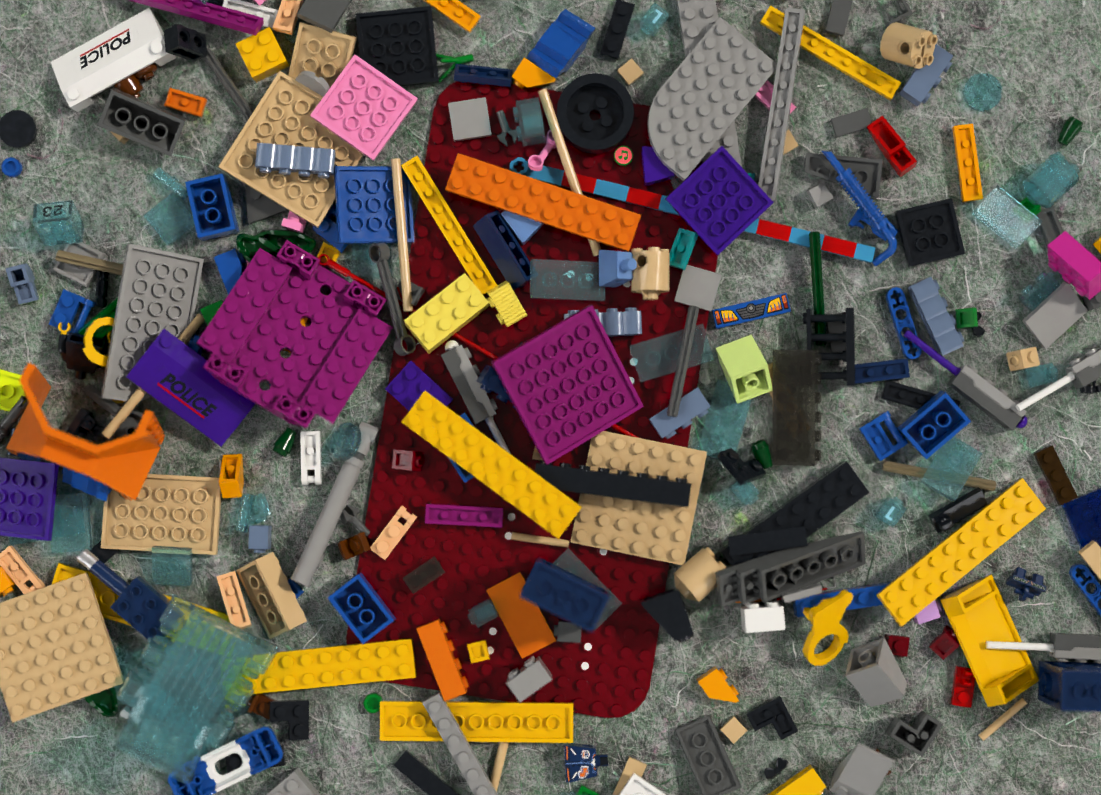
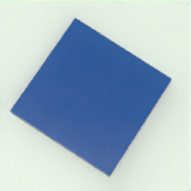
(367, 205)

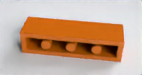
(442, 661)

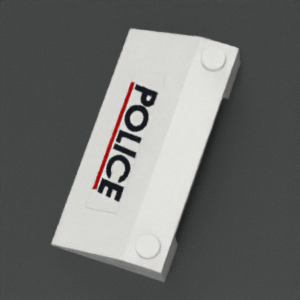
(110, 58)

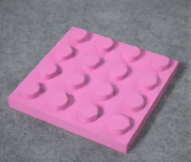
(364, 107)

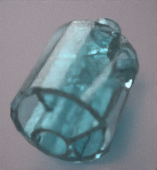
(1050, 181)

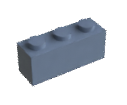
(922, 80)
(691, 405)

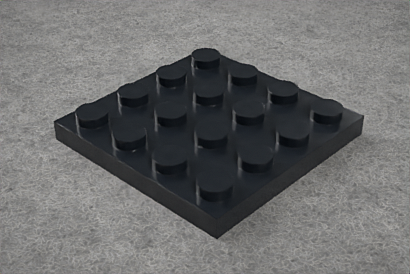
(400, 44)

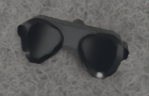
(978, 331)
(781, 764)

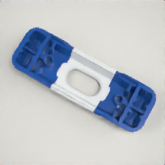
(258, 752)

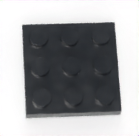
(929, 232)

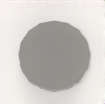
(314, 83)

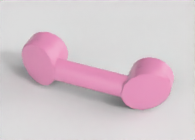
(536, 162)

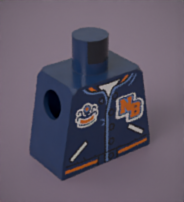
(582, 761)

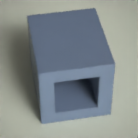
(260, 538)

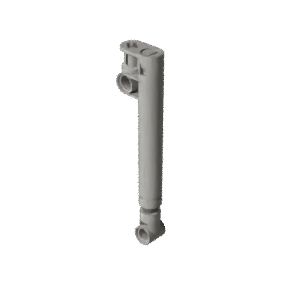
(314, 550)

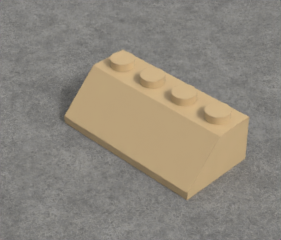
(271, 595)

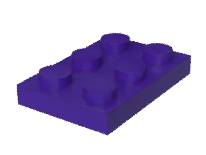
(411, 384)

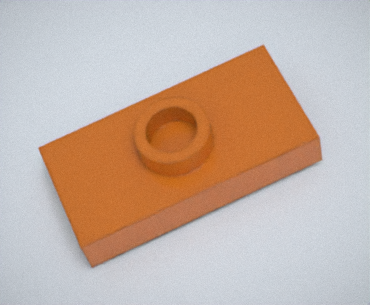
(185, 102)

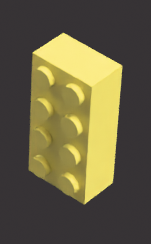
(446, 313)

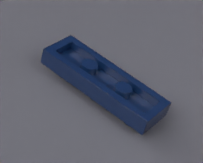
(483, 75)
(881, 371)

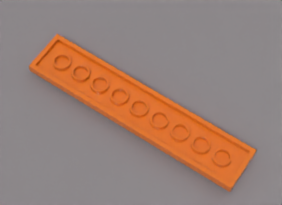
(543, 202)

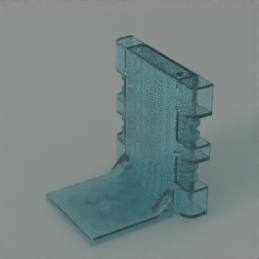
(190, 684)

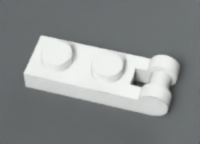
(311, 457)

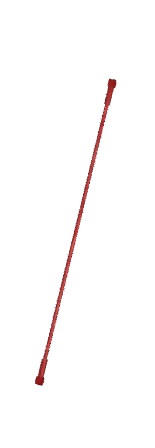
(347, 273)

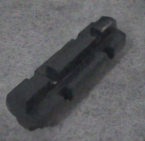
(101, 289)

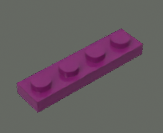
(464, 515)

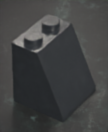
(669, 613)

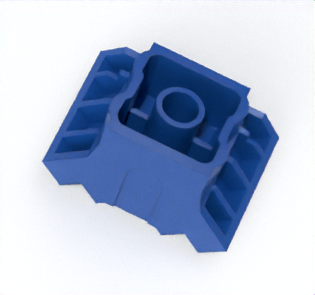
(561, 44)
(85, 484)

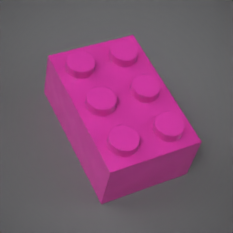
(1075, 264)

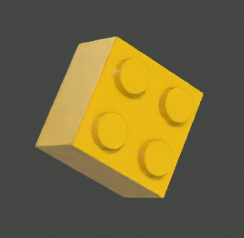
(262, 54)

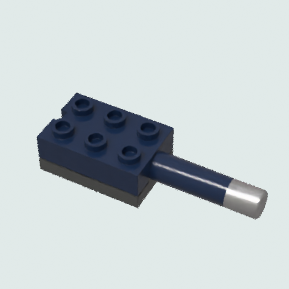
(137, 602)

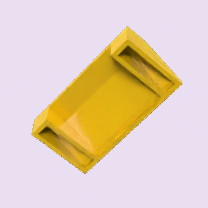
(981, 616)

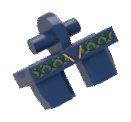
(1025, 587)

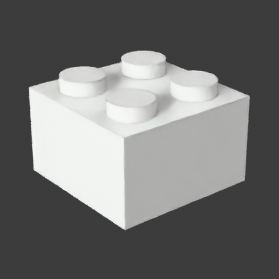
(762, 617)

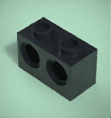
(185, 43)

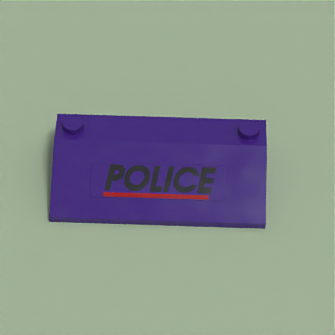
(177, 380)

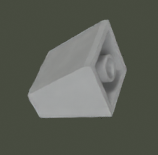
(876, 673)

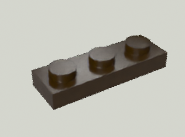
(1055, 475)

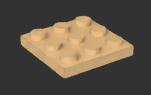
(321, 52)

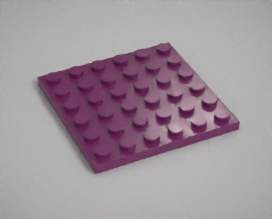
(567, 384)

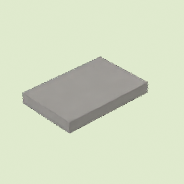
(1055, 315)

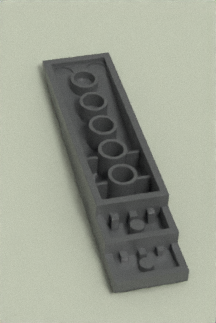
(789, 569)

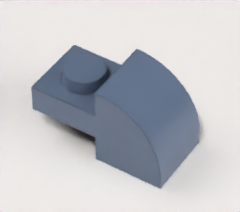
(22, 280)

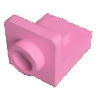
(294, 223)

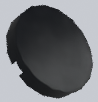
(17, 129)

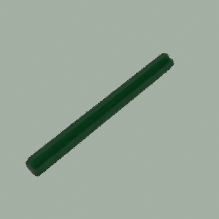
(817, 282)

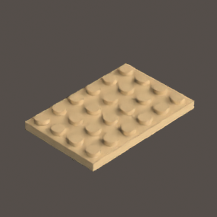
(166, 513)

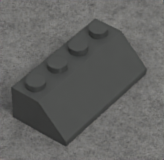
(141, 121)

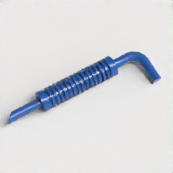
(865, 204)

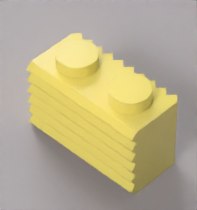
(506, 304)

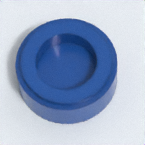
(11, 167)

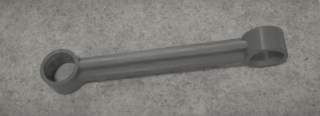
(392, 299)

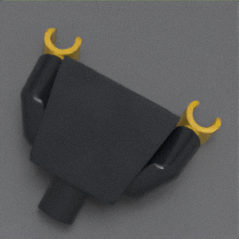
(71, 351)

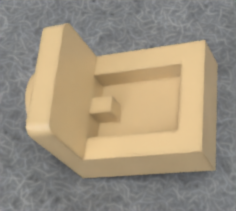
(1023, 359)

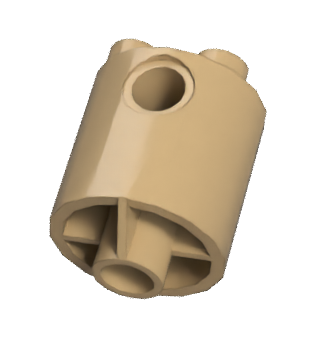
(908, 45)
(651, 273)
(697, 575)

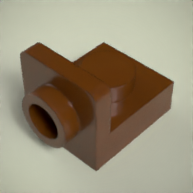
(354, 546)
(260, 705)

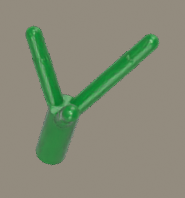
(456, 60)

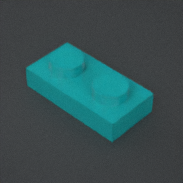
(682, 248)

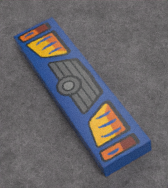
(751, 310)

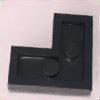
(742, 471)
(775, 713)
(296, 714)

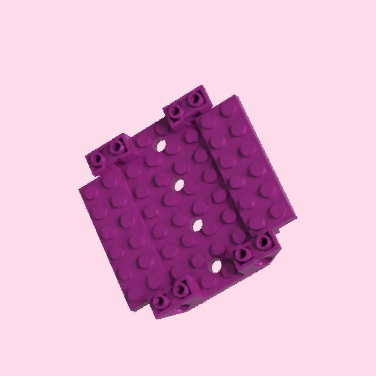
(265, 317)

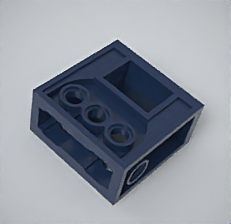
(565, 594)
(1070, 685)

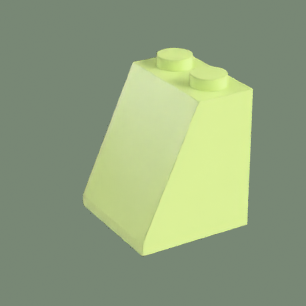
(744, 368)

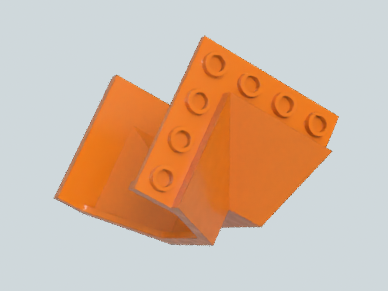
(117, 464)

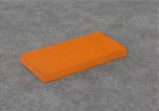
(521, 618)

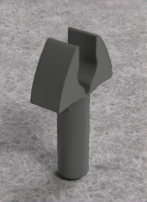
(505, 129)
(350, 514)

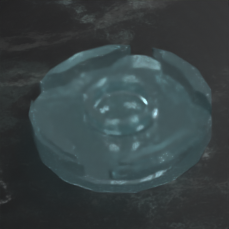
(982, 92)
(345, 441)

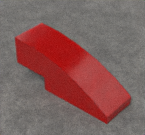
(892, 146)

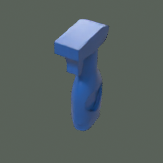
(859, 216)

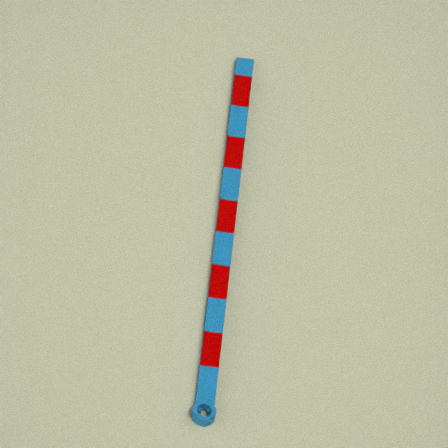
(658, 202)

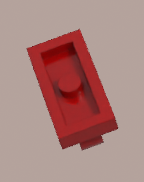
(963, 687)

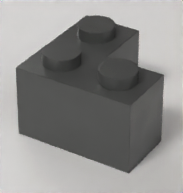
(915, 737)

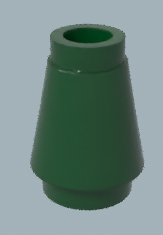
(1069, 130)
(285, 442)
(761, 452)

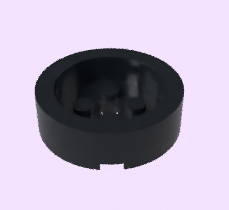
(599, 94)

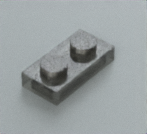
(424, 575)

